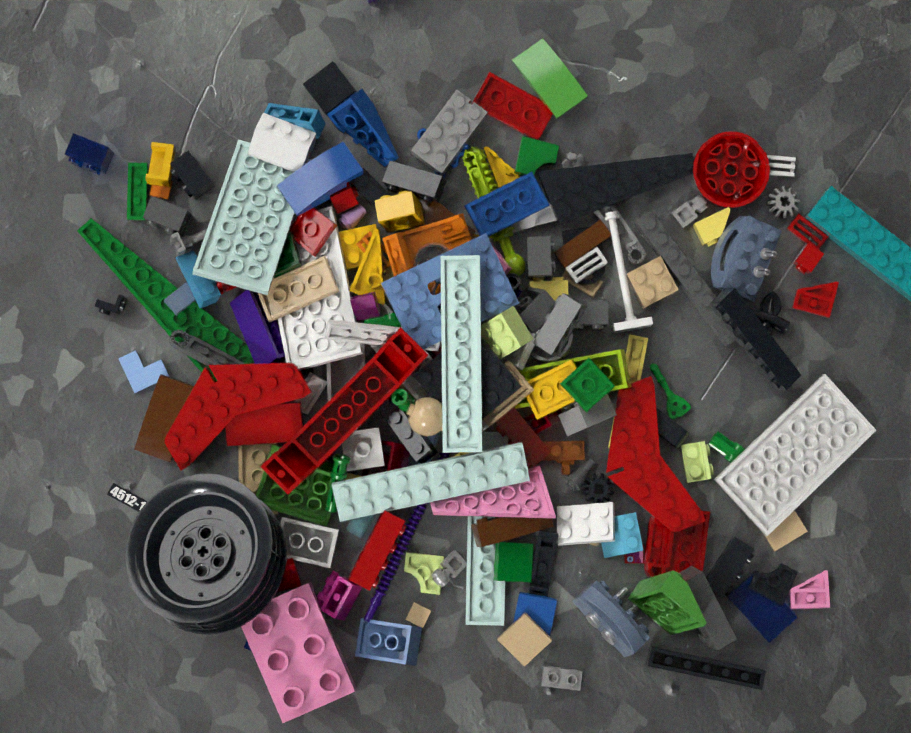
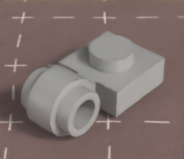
(686, 214)
(452, 565)

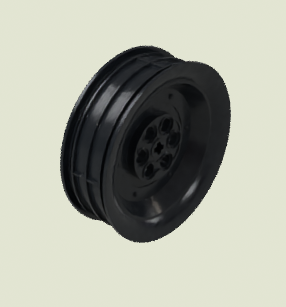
(185, 514)

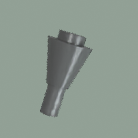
(577, 478)

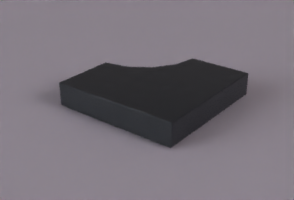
(773, 585)

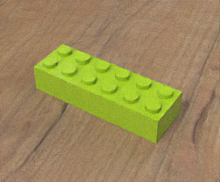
(611, 363)

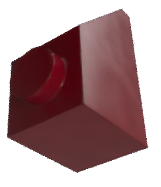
(544, 422)

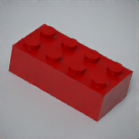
(376, 550)

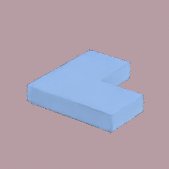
(140, 376)

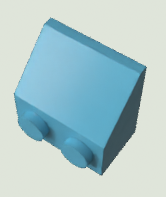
(626, 537)

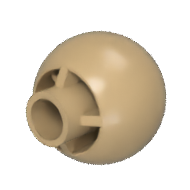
(425, 416)

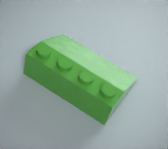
(304, 502)
(668, 602)

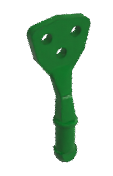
(671, 397)

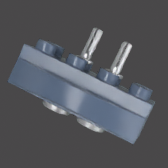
(746, 256)
(611, 619)

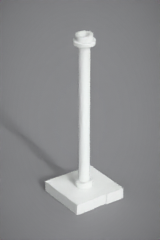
(631, 322)

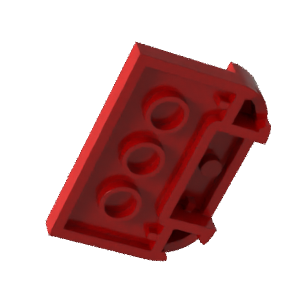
(675, 550)

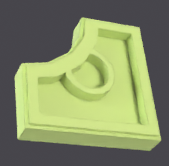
(422, 568)

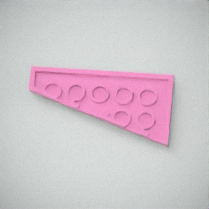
(522, 499)

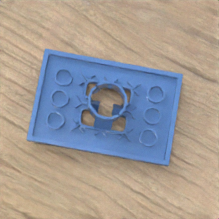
(418, 307)

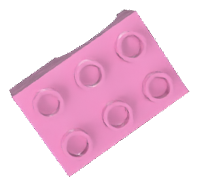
(298, 654)

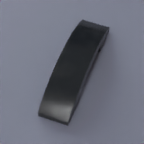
(543, 563)

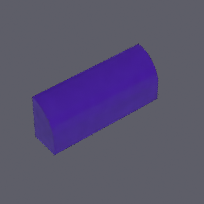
(260, 335)

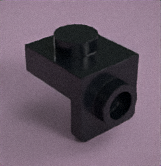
(106, 308)

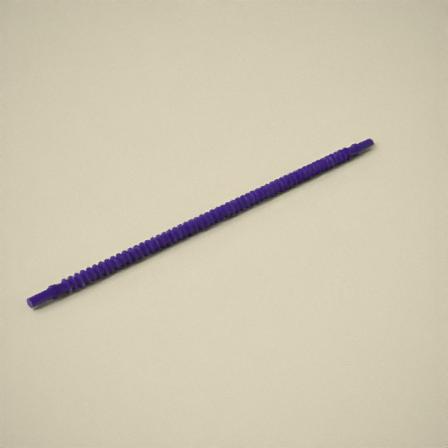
(376, 600)

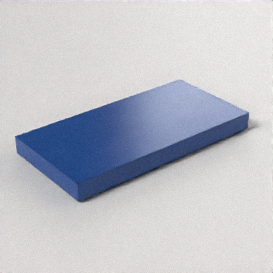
(507, 205)

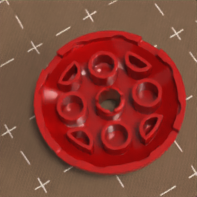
(744, 156)

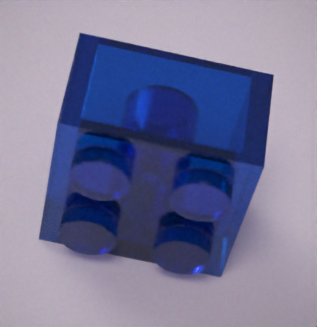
(89, 153)

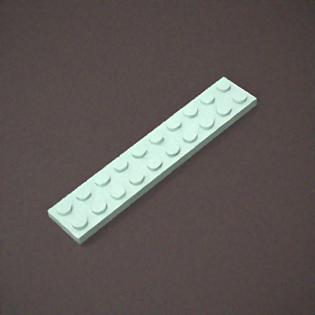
(461, 354)
(430, 481)
(484, 596)

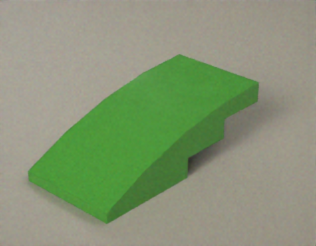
(549, 78)

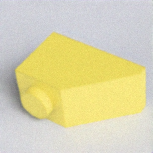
(712, 227)

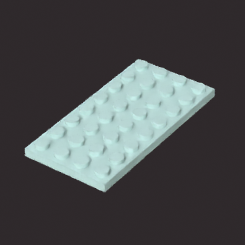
(246, 225)

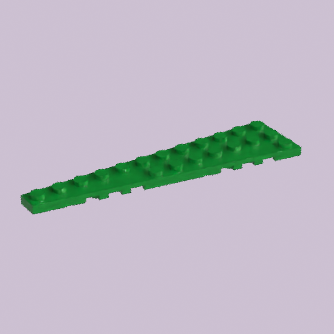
(151, 290)

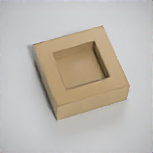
(418, 615)

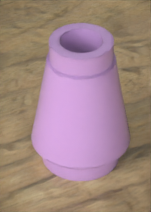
(352, 217)

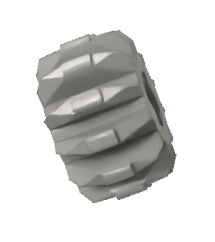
(789, 200)

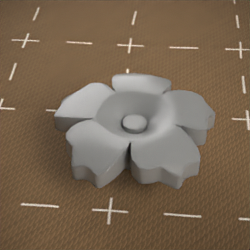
(573, 160)

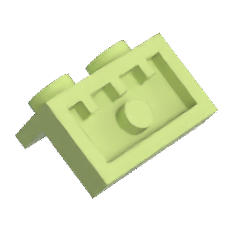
(696, 461)

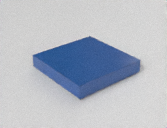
(538, 607)

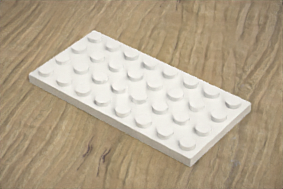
(304, 329)
(795, 454)

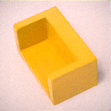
(160, 166)

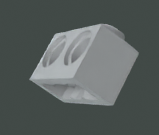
(561, 678)

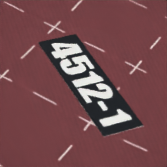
(126, 497)

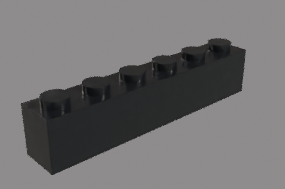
(755, 339)
(705, 667)

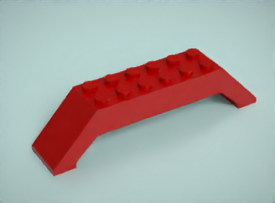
(345, 412)

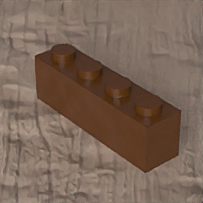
(500, 529)

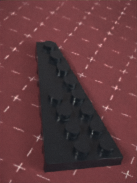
(590, 188)

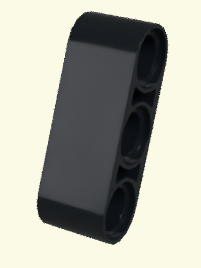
(670, 430)

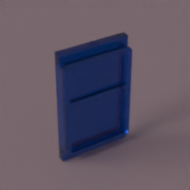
(763, 614)

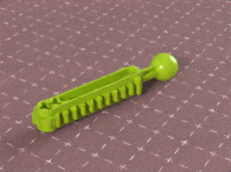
(484, 184)

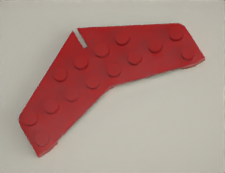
(237, 391)
(645, 473)

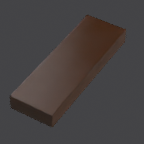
(582, 243)

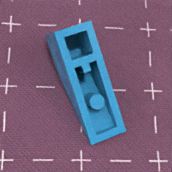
(303, 117)
(203, 289)

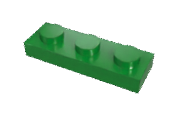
(137, 191)

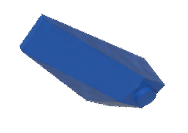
(362, 122)

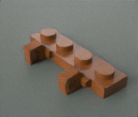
(564, 453)

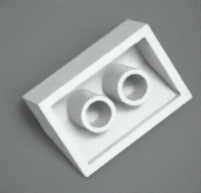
(281, 143)

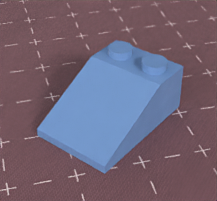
(388, 642)

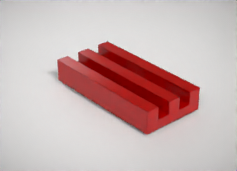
(794, 223)

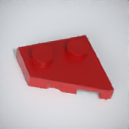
(816, 299)

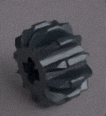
(591, 488)

